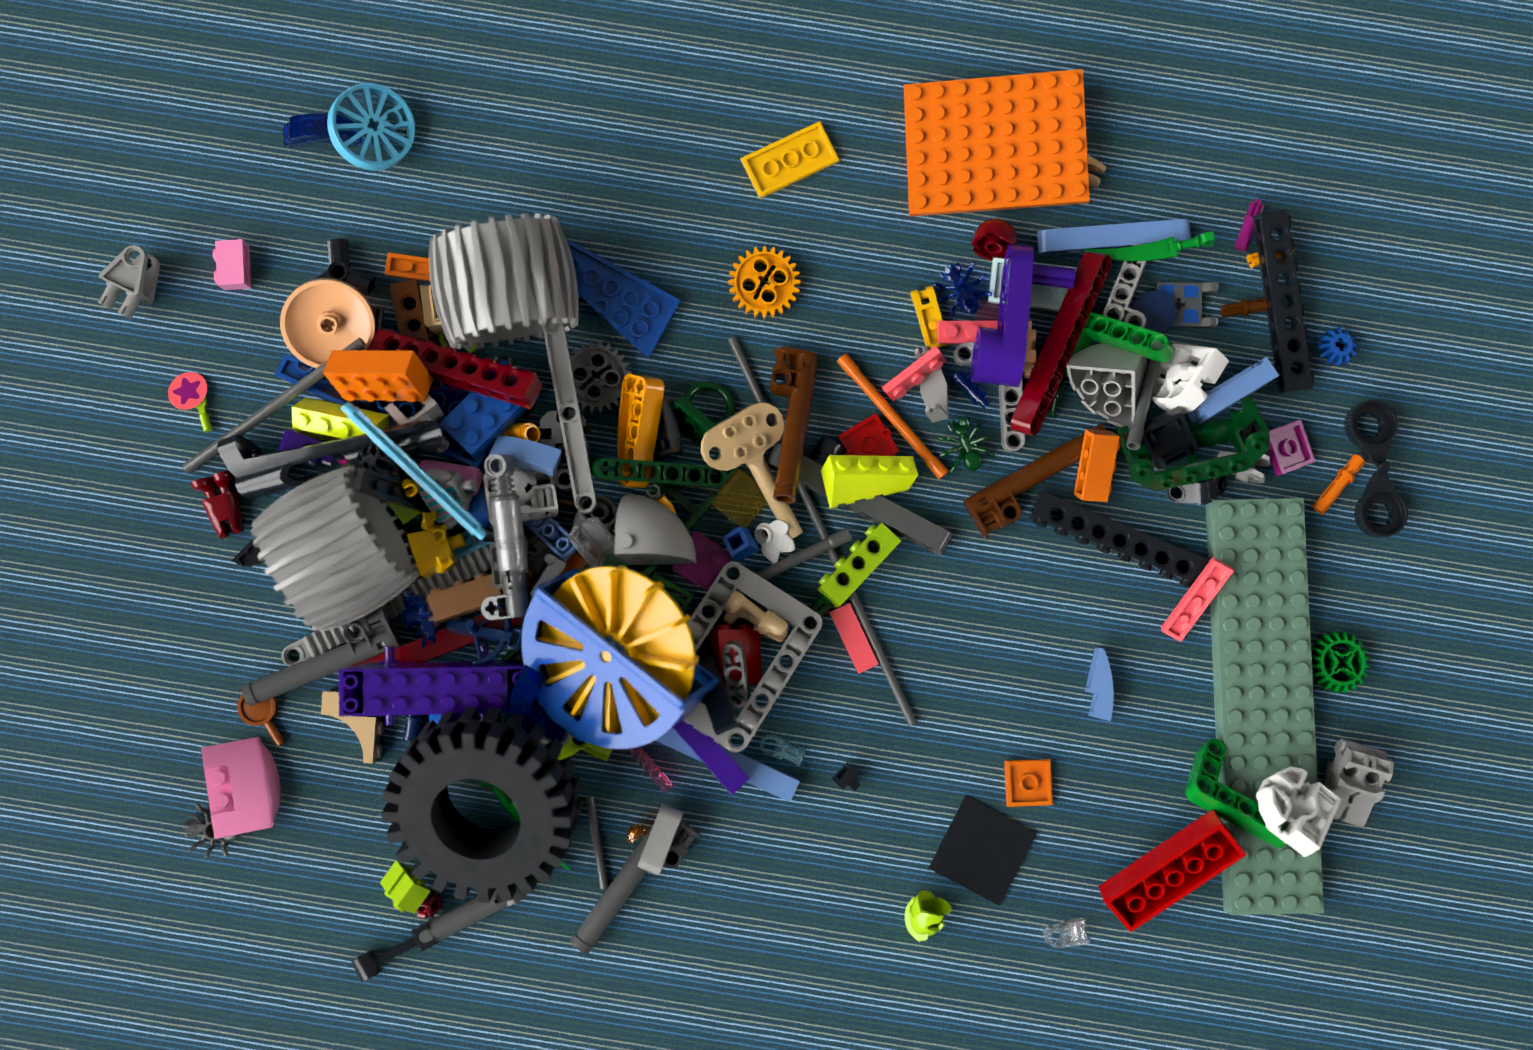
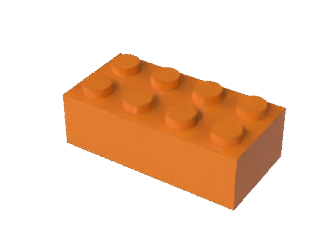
(378, 375)

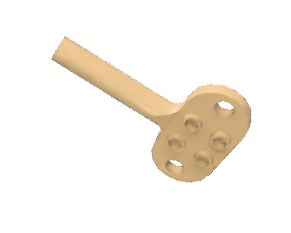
(744, 441)

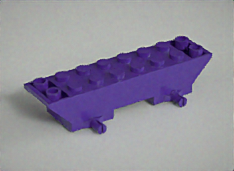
(425, 688)

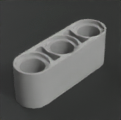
(660, 839)

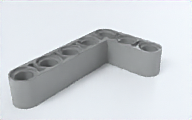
(1005, 406)

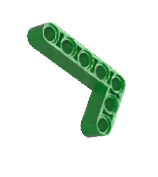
(1128, 342)
(1228, 804)

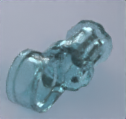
(782, 748)

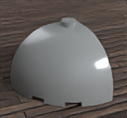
(1108, 381)
(651, 534)

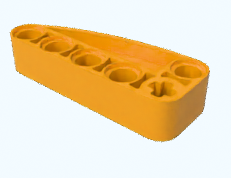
(638, 422)

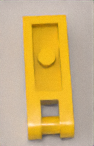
(927, 315)

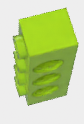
(885, 542)

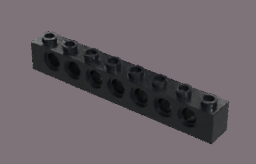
(1274, 291)
(1046, 503)

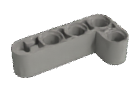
(1128, 288)

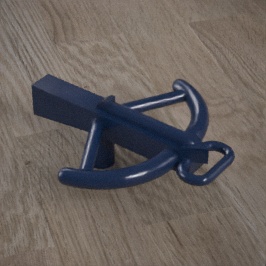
(503, 637)

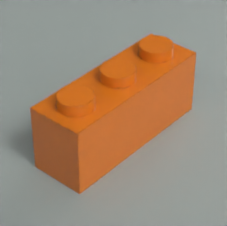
(1096, 465)

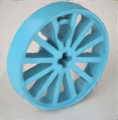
(367, 117)

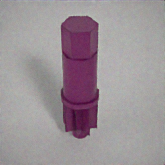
(1247, 229)

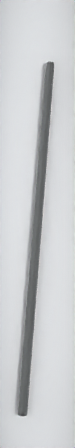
(819, 525)

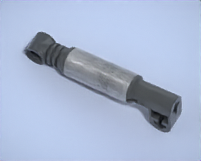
(510, 539)

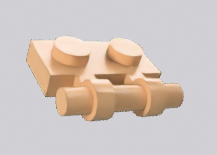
(1030, 358)

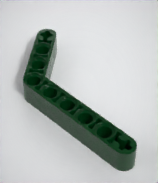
(659, 472)

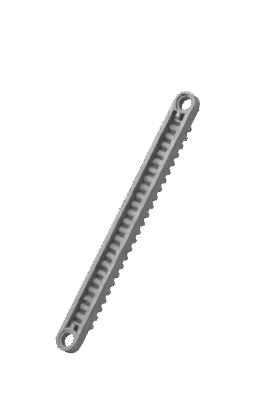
(463, 569)

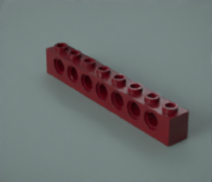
(441, 364)

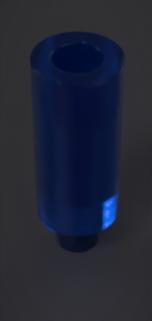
(970, 389)

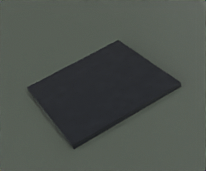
(982, 850)

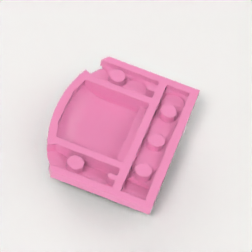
(241, 786)

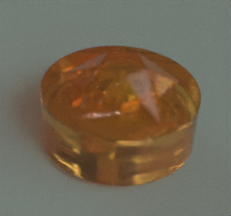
(635, 832)

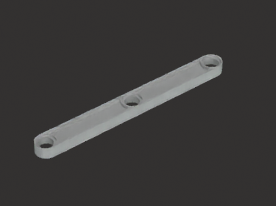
(572, 428)

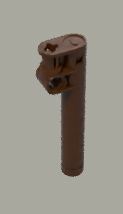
(799, 379)
(991, 501)

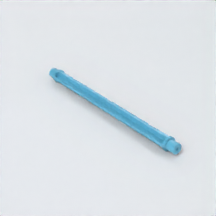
(414, 470)

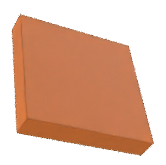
(1028, 782)

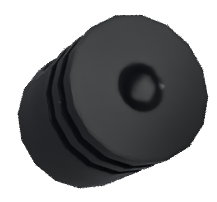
(825, 448)

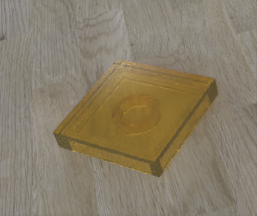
(739, 499)

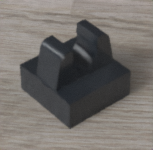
(846, 777)

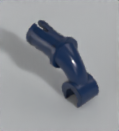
(412, 726)

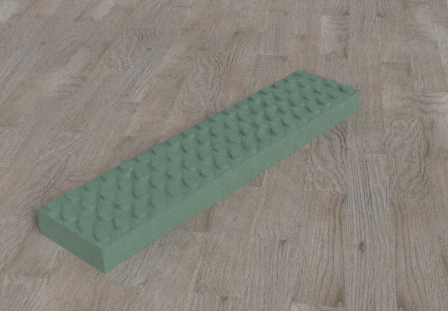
(1264, 688)

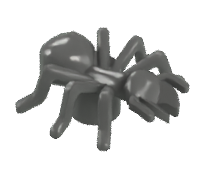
(198, 826)

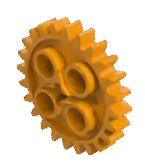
(746, 273)

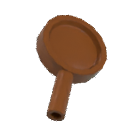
(261, 715)

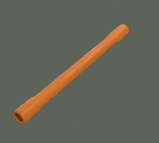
(854, 372)

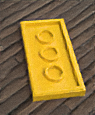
(789, 160)

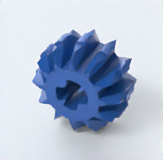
(1334, 353)

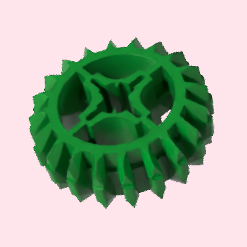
(1353, 651)

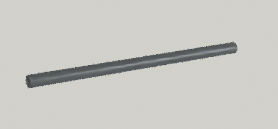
(266, 411)

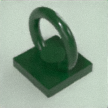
(693, 421)

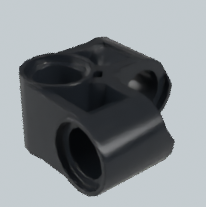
(1198, 492)

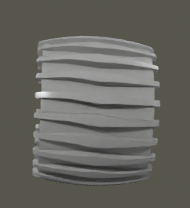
(503, 280)
(333, 550)

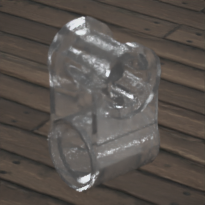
(1071, 933)

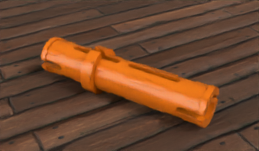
(1336, 487)

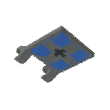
(1189, 302)

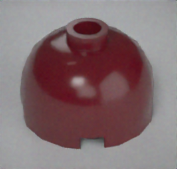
(993, 238)

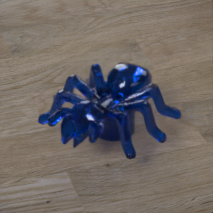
(964, 291)
(415, 615)

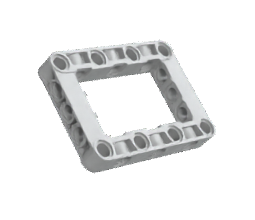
(776, 676)

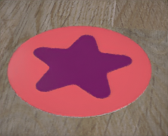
(187, 390)

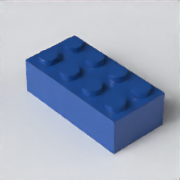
(479, 421)

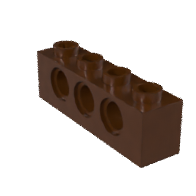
(402, 294)

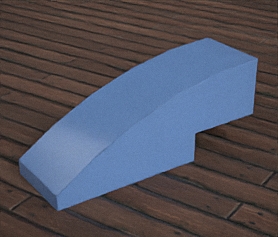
(529, 454)
(1101, 686)

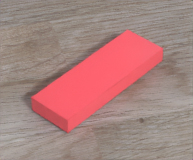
(853, 638)

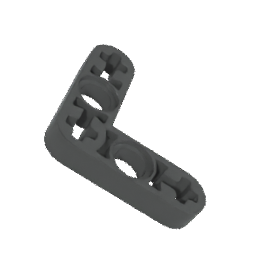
(731, 684)

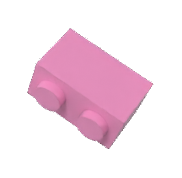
(232, 264)

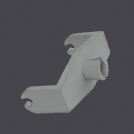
(934, 392)

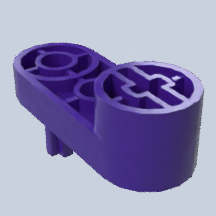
(1001, 352)

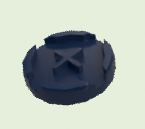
(1158, 310)

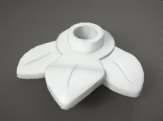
(776, 541)

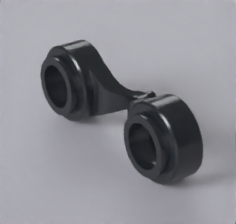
(1379, 485)

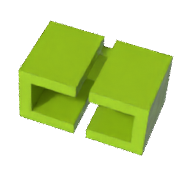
(404, 888)

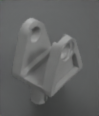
(132, 278)
(430, 411)

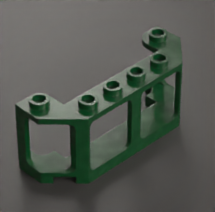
(1205, 435)

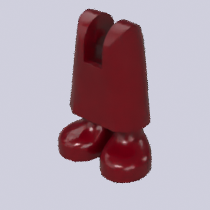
(223, 505)

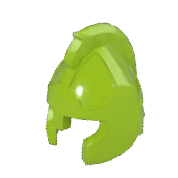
(924, 915)

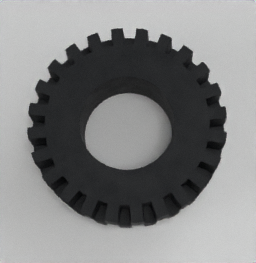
(460, 849)

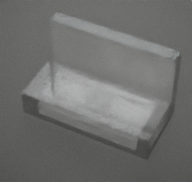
(592, 541)

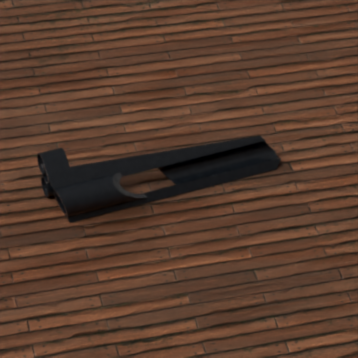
(268, 473)

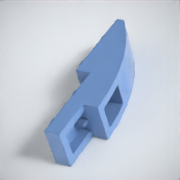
(553, 536)

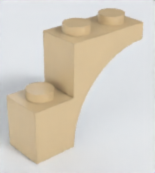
(365, 727)

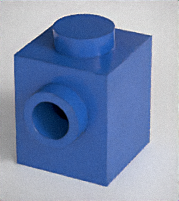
(740, 543)

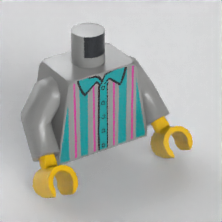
(454, 485)

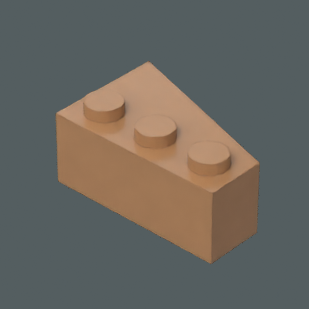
(460, 598)

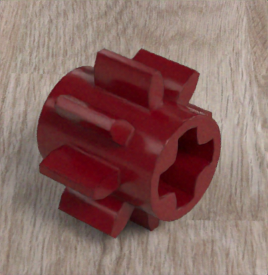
(430, 906)

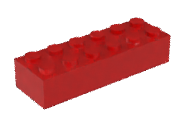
(1171, 871)

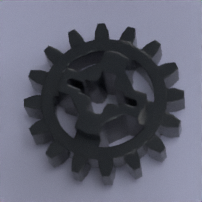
(378, 462)

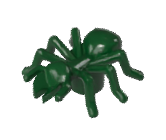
(967, 449)

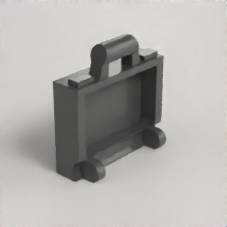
(550, 569)

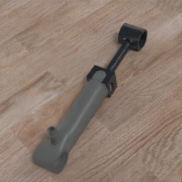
(434, 931)

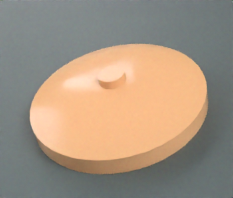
(325, 318)

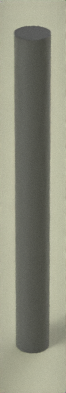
(597, 843)

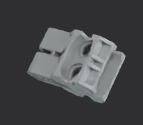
(1356, 783)

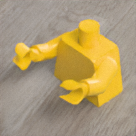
(431, 555)

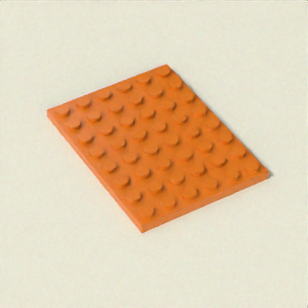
(996, 143)

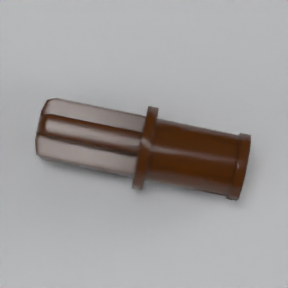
(1244, 307)

